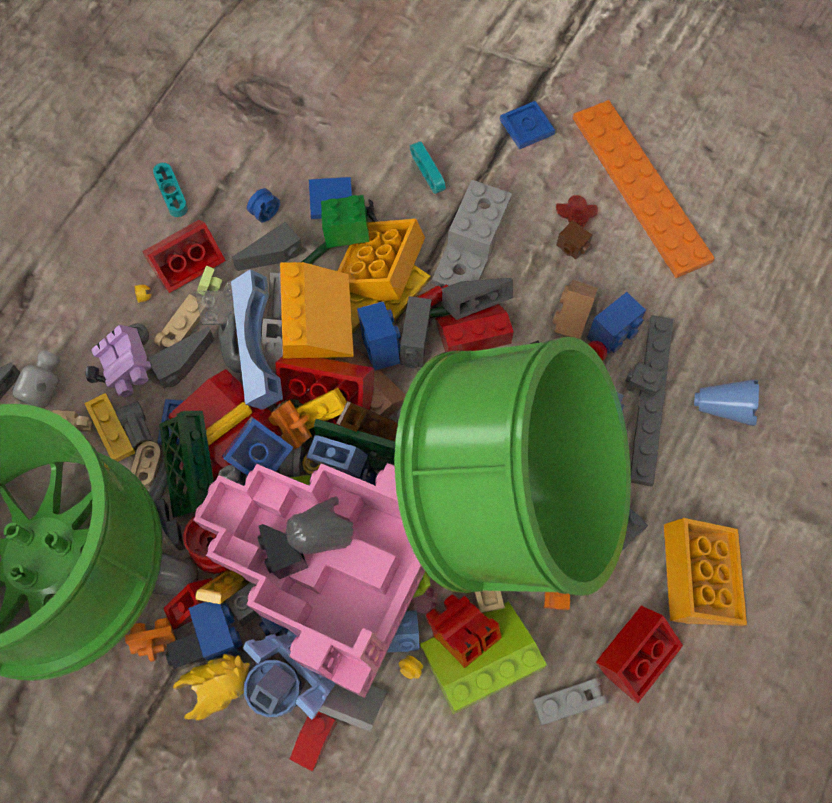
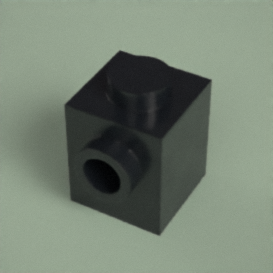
(184, 652)

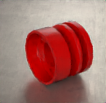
(197, 543)

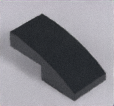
(171, 528)

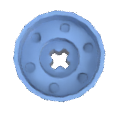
(258, 673)

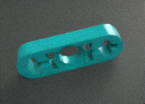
(427, 167)
(169, 197)

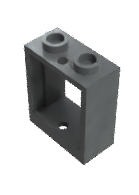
(415, 332)

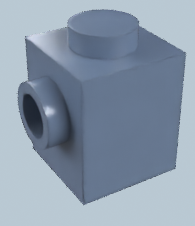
(272, 689)

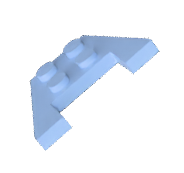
(313, 698)

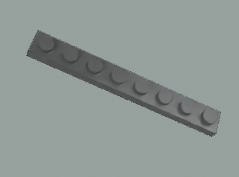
(651, 406)

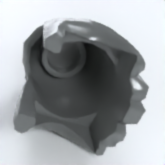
(229, 344)
(319, 529)
(175, 574)

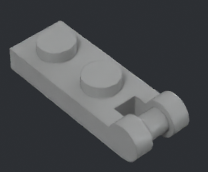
(568, 701)

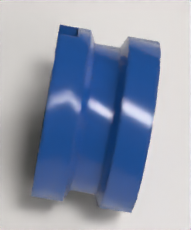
(263, 205)

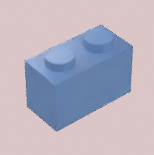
(337, 455)

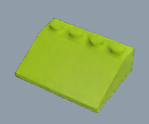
(498, 668)

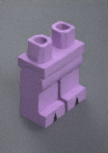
(123, 359)

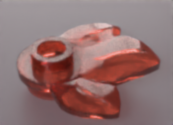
(577, 210)

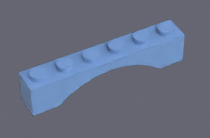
(260, 383)

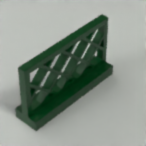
(379, 450)
(195, 455)

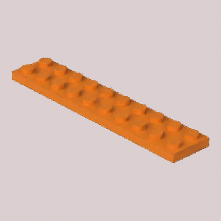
(643, 189)

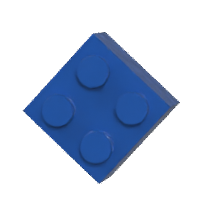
(617, 323)
(379, 335)
(255, 446)
(215, 630)

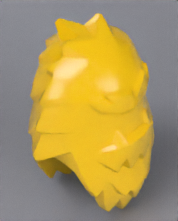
(215, 684)

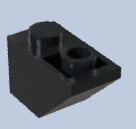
(281, 558)

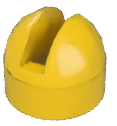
(141, 293)

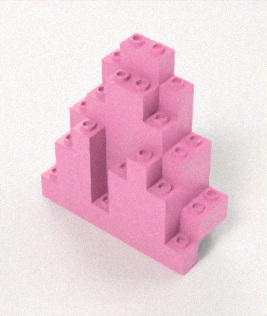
(347, 597)

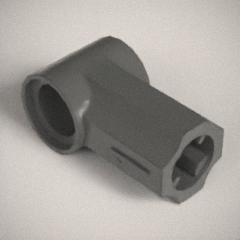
(133, 421)

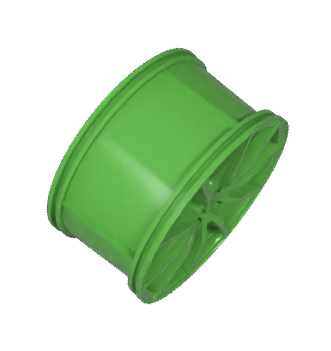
(515, 469)
(95, 573)

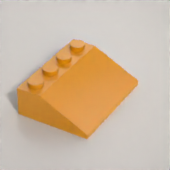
(385, 263)
(315, 312)
(704, 573)

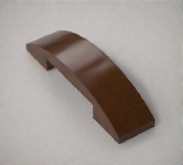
(364, 420)

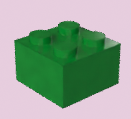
(345, 221)

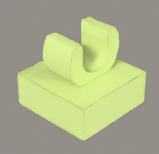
(209, 282)

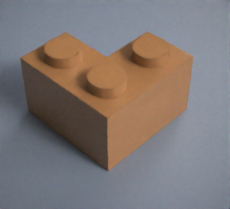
(577, 303)

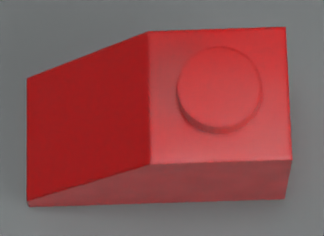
(178, 608)
(312, 740)

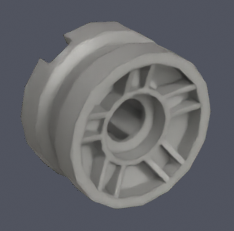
(293, 463)

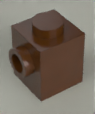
(574, 240)

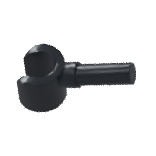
(370, 211)
(92, 375)

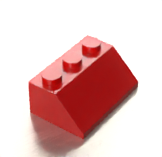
(184, 255)
(476, 331)
(640, 653)

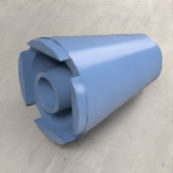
(731, 401)

